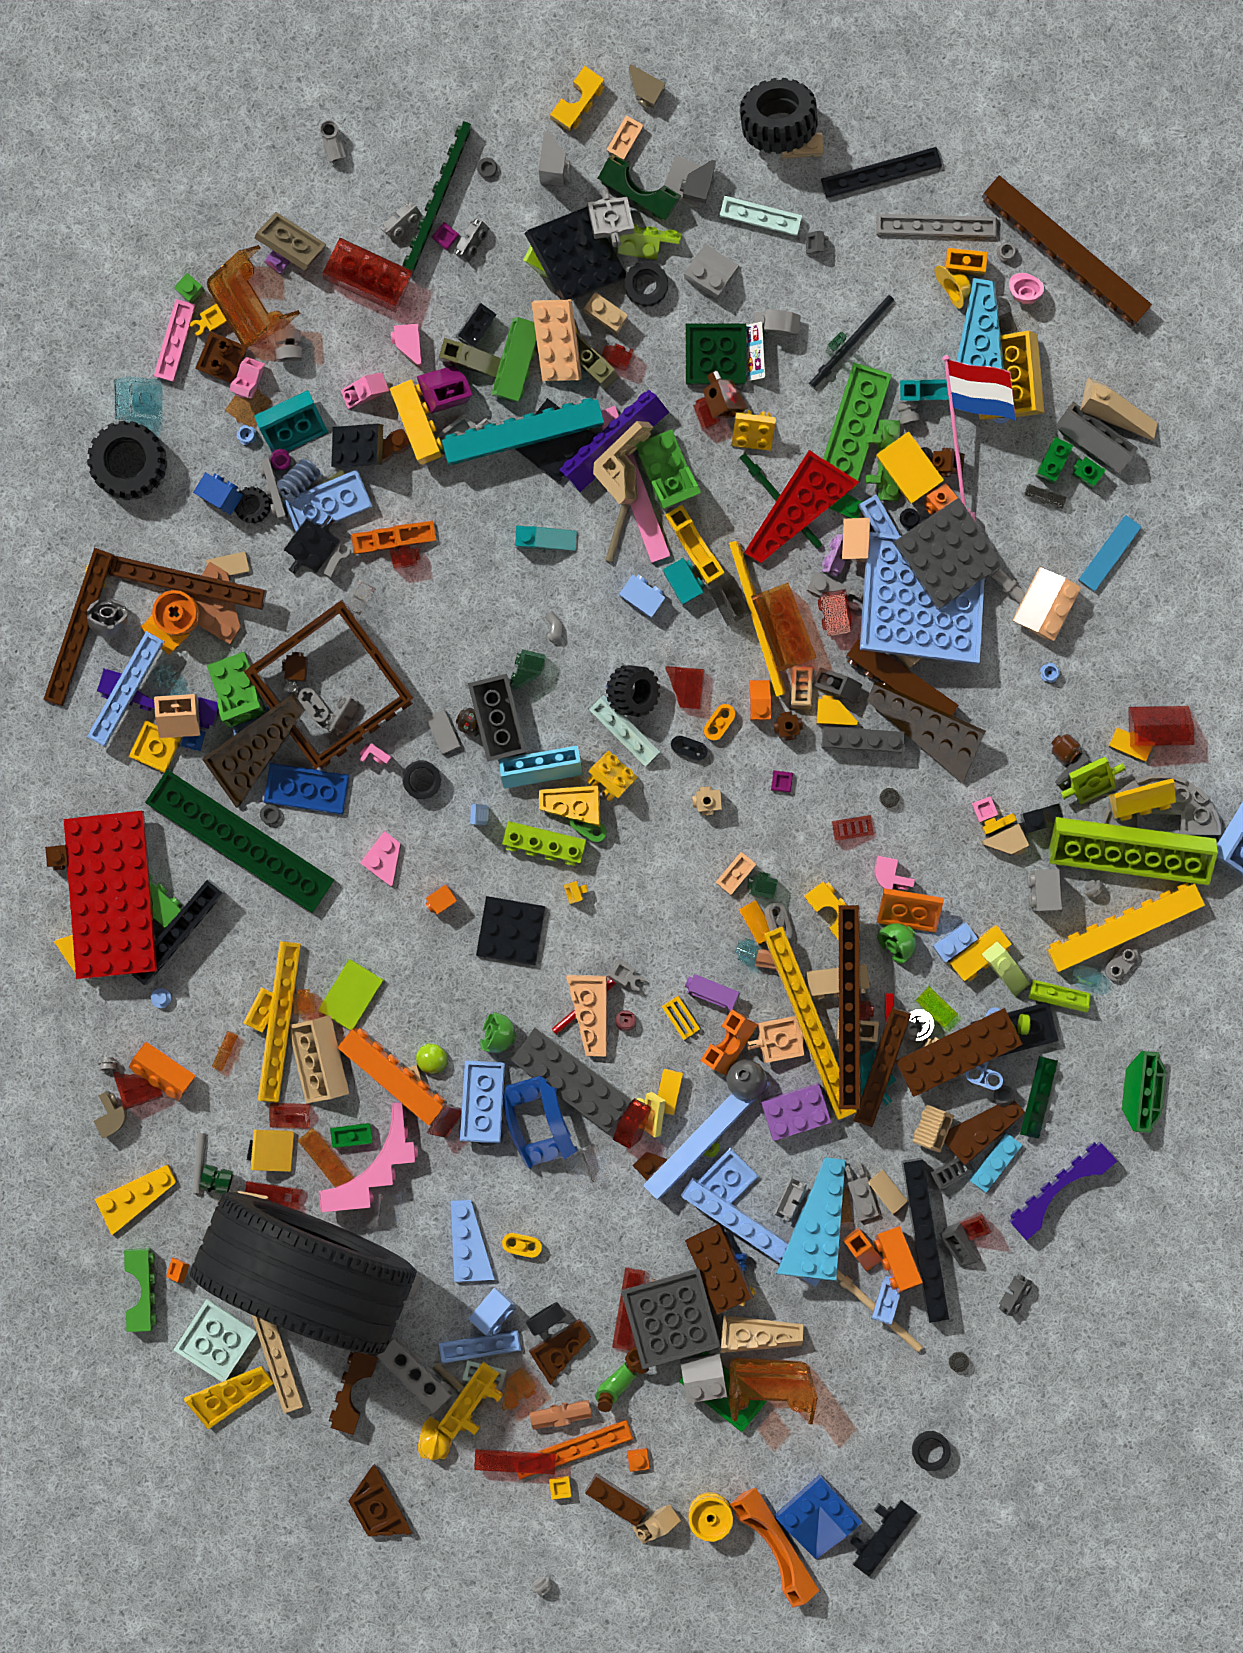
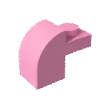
(247, 378)
(885, 874)

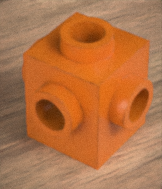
(938, 498)

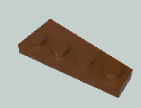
(978, 1132)

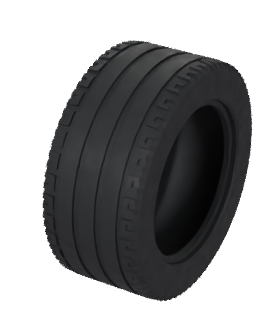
(302, 1273)

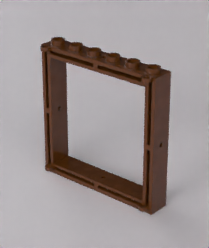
(372, 723)

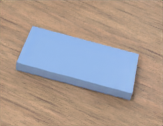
(336, 498)
(482, 1102)

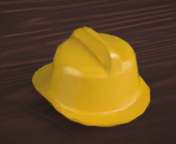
(955, 284)
(433, 1442)

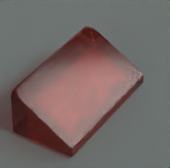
(289, 1115)

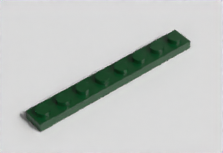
(439, 190)

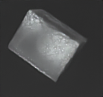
(588, 1166)
(384, 1211)

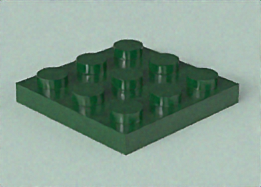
(715, 348)

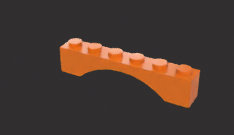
(796, 1581)

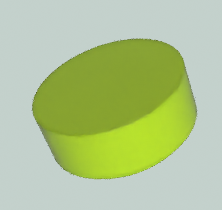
(1023, 1024)

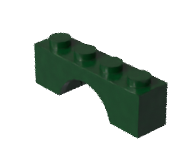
(617, 175)

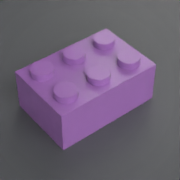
(795, 1111)

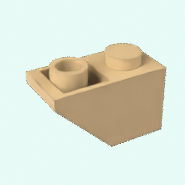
(656, 1524)

